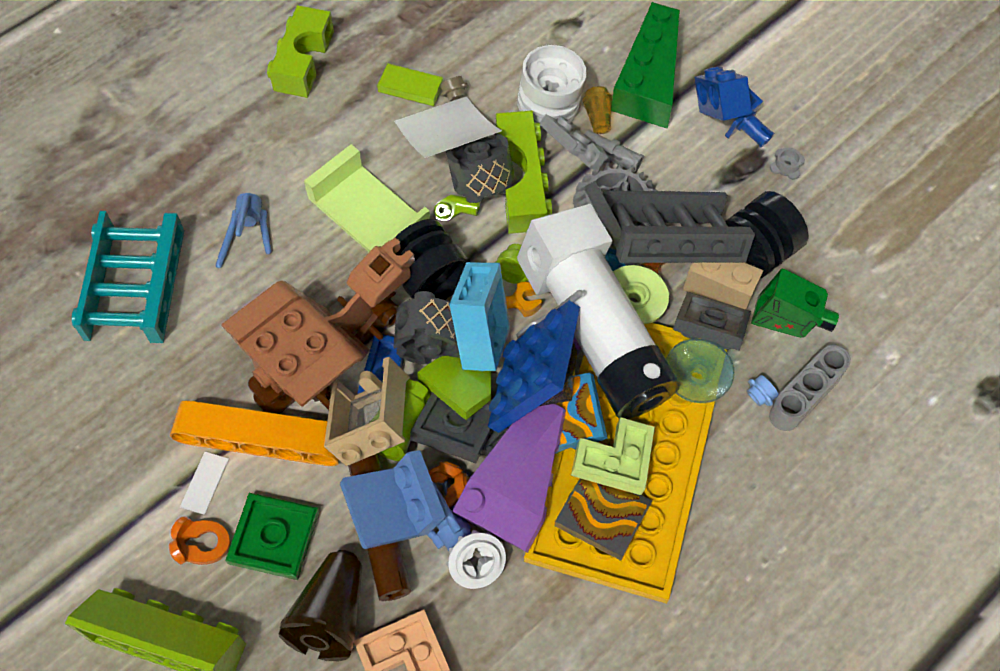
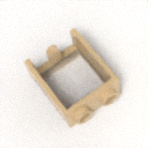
(367, 421)

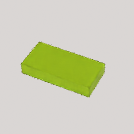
(410, 84)

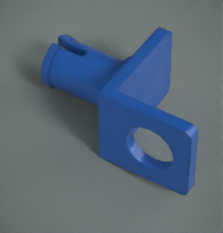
(752, 125)

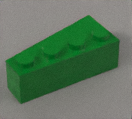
(648, 75)

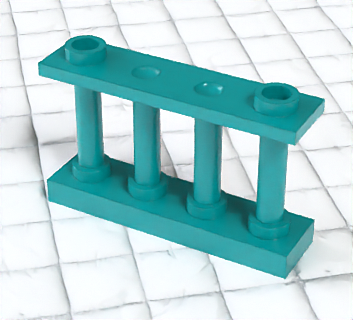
(157, 291)

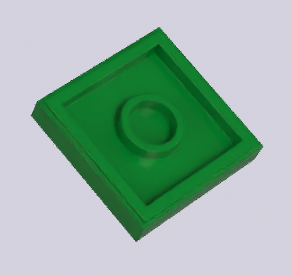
(272, 536)

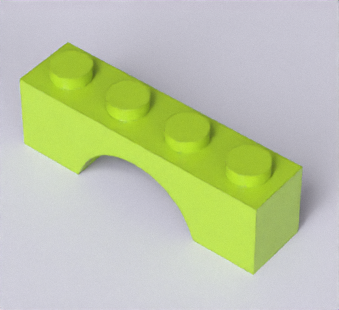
(526, 198)

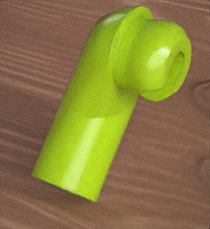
(453, 206)

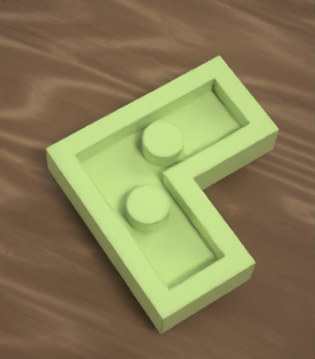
(618, 466)

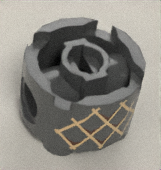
(481, 168)
(424, 329)

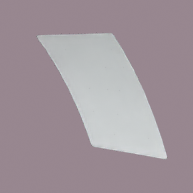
(445, 127)

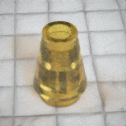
(598, 108)

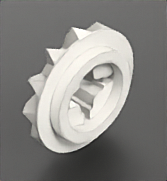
(488, 568)

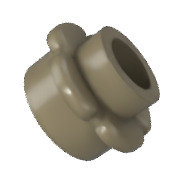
(453, 88)

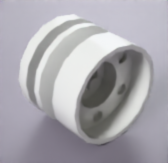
(551, 83)

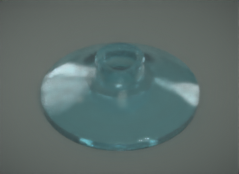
(709, 361)

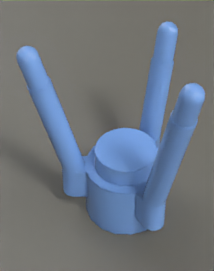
(246, 214)
(451, 526)

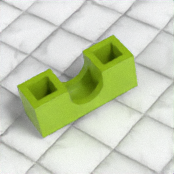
(292, 69)

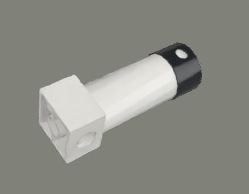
(568, 255)

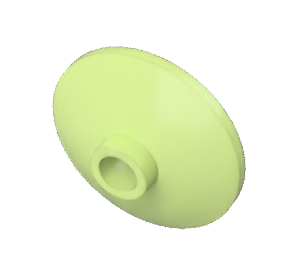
(646, 288)

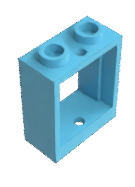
(480, 316)

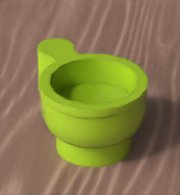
(510, 266)

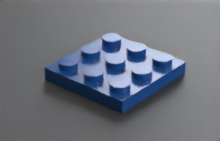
(534, 367)

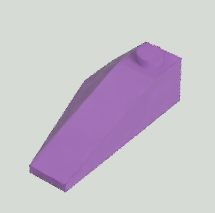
(513, 480)

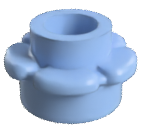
(762, 391)

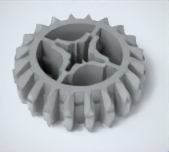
(612, 180)

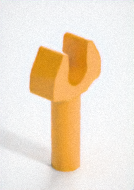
(516, 300)

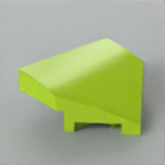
(460, 389)

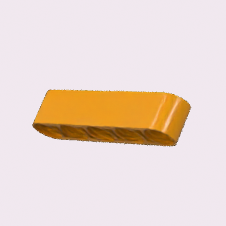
(252, 432)

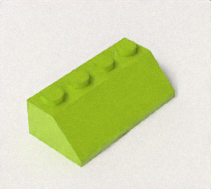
(155, 633)

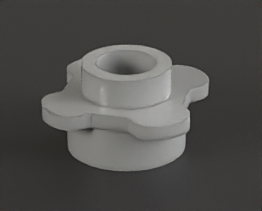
(787, 156)

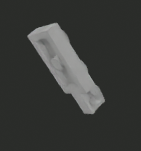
(574, 142)

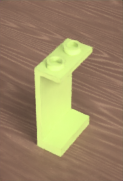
(359, 200)

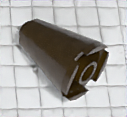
(326, 609)

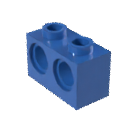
(723, 94)

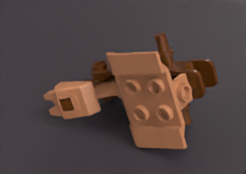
(303, 346)

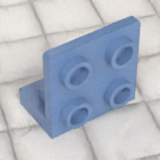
(393, 502)

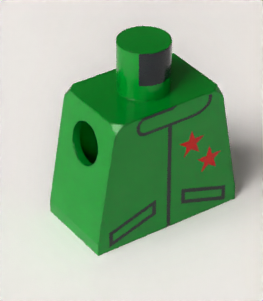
(793, 306)

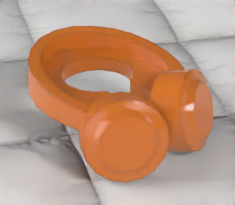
(442, 473)
(185, 529)

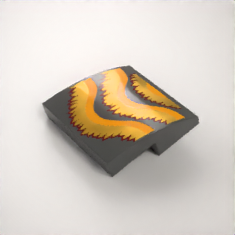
(603, 516)

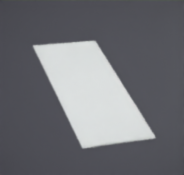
(204, 483)

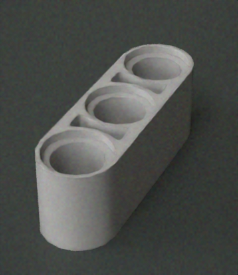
(818, 376)

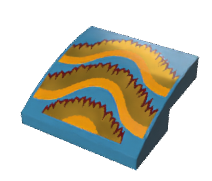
(582, 414)

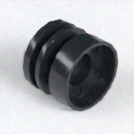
(777, 230)
(436, 260)

